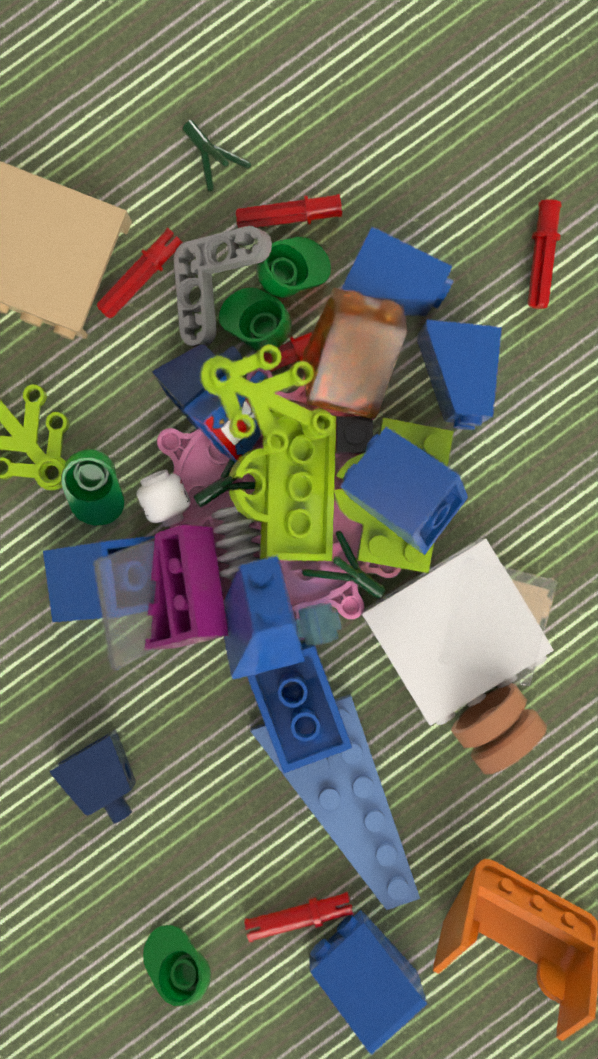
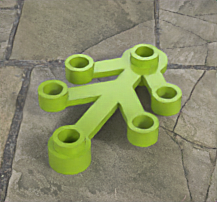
(263, 397)
(25, 439)

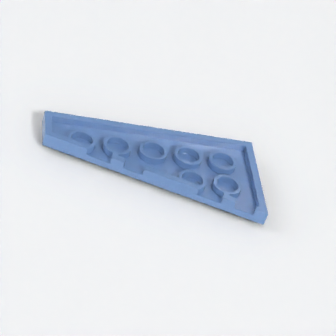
(354, 810)

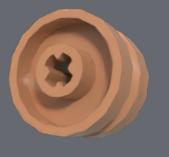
(499, 729)

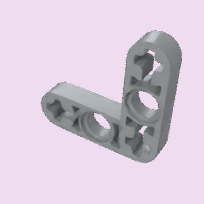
(204, 267)

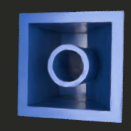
(399, 274)
(462, 369)
(405, 489)
(73, 578)
(260, 621)
(367, 980)

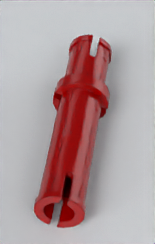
(299, 917)

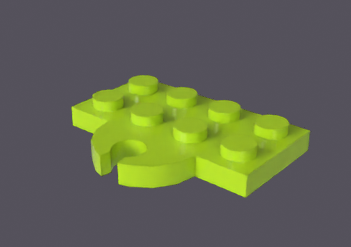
(291, 493)
(377, 541)

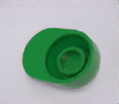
(293, 267)
(255, 318)
(92, 487)
(175, 966)

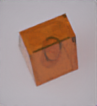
(354, 352)

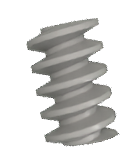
(236, 540)

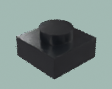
(353, 434)

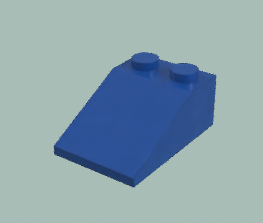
(300, 712)

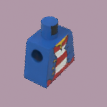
(210, 417)

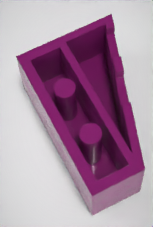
(187, 589)

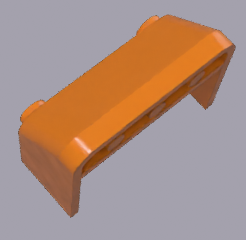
(536, 927)

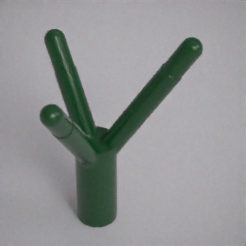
(207, 148)
(220, 486)
(353, 571)

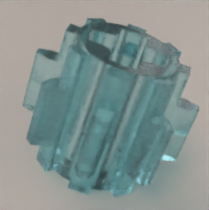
(318, 624)

